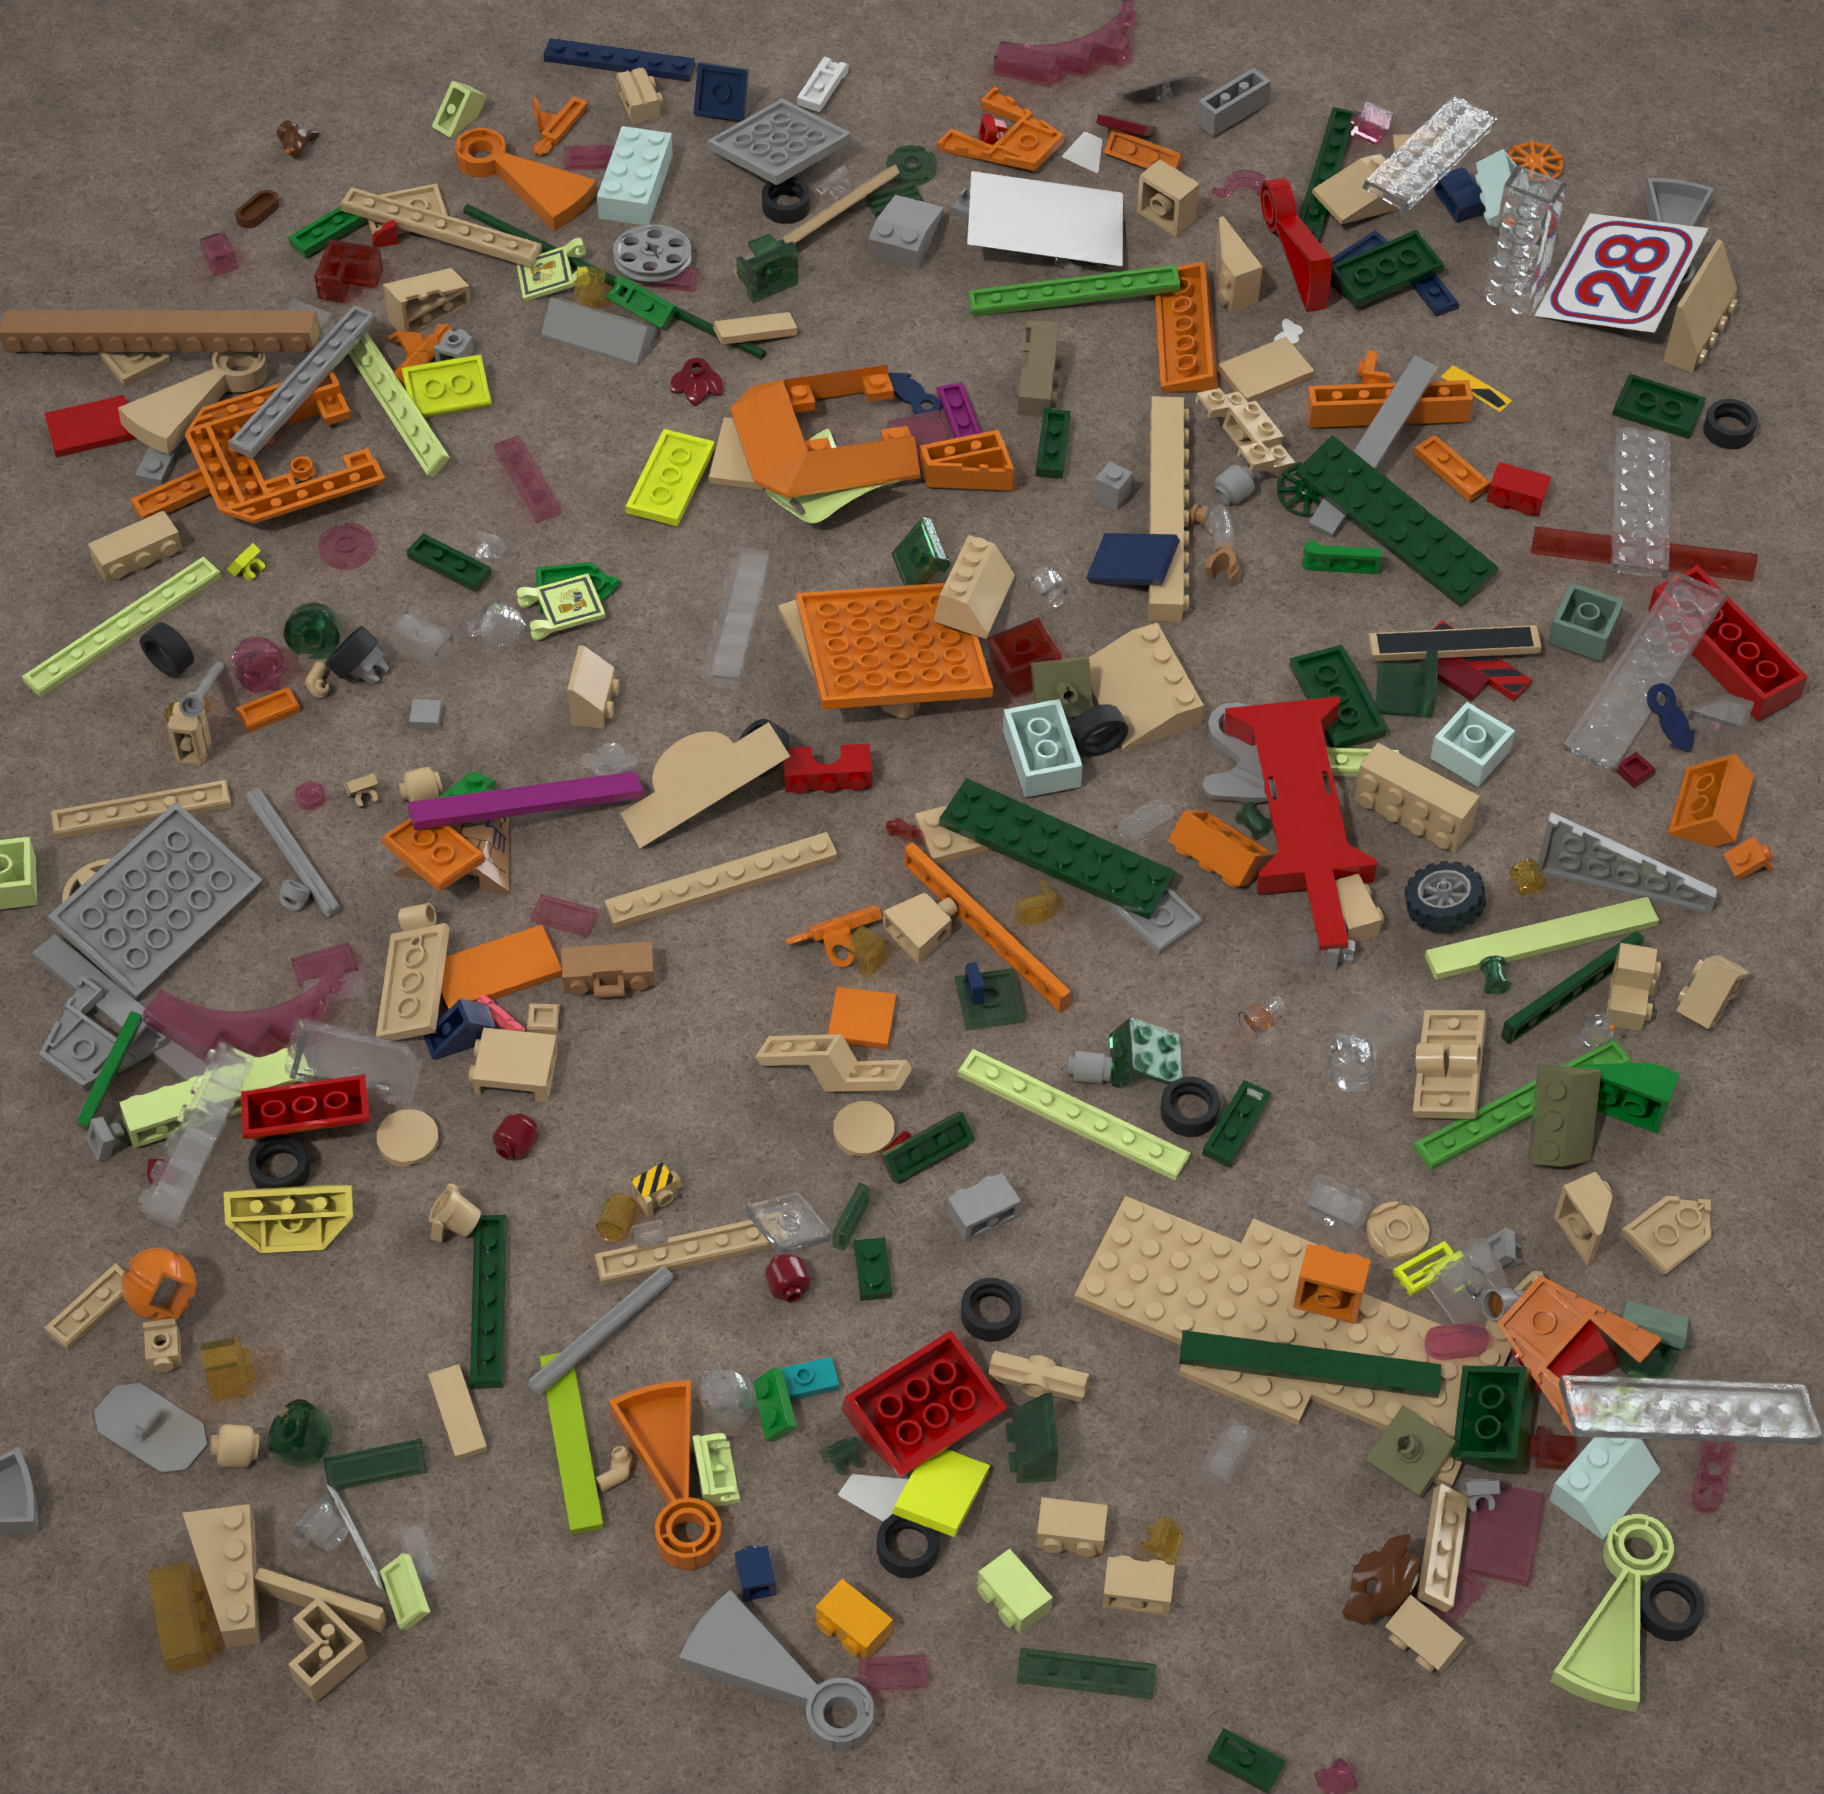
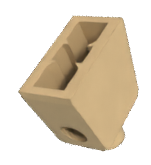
(920, 924)

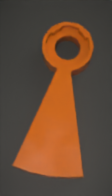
(548, 191)
(659, 1431)

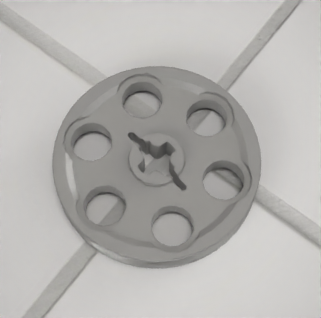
(645, 258)

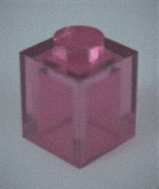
(1370, 123)
(218, 254)

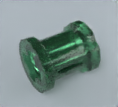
(1254, 821)
(1494, 975)

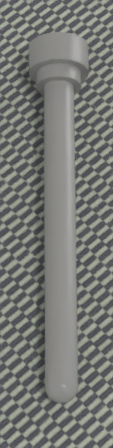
(193, 702)

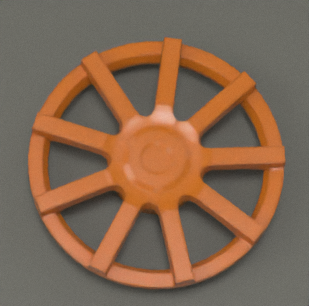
(1535, 161)

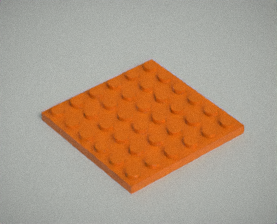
(887, 648)

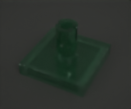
(920, 554)

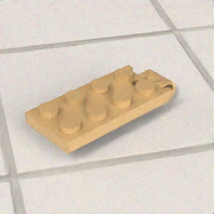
(413, 975)

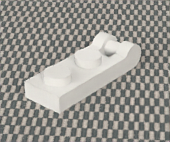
(822, 84)

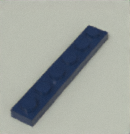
(618, 59)

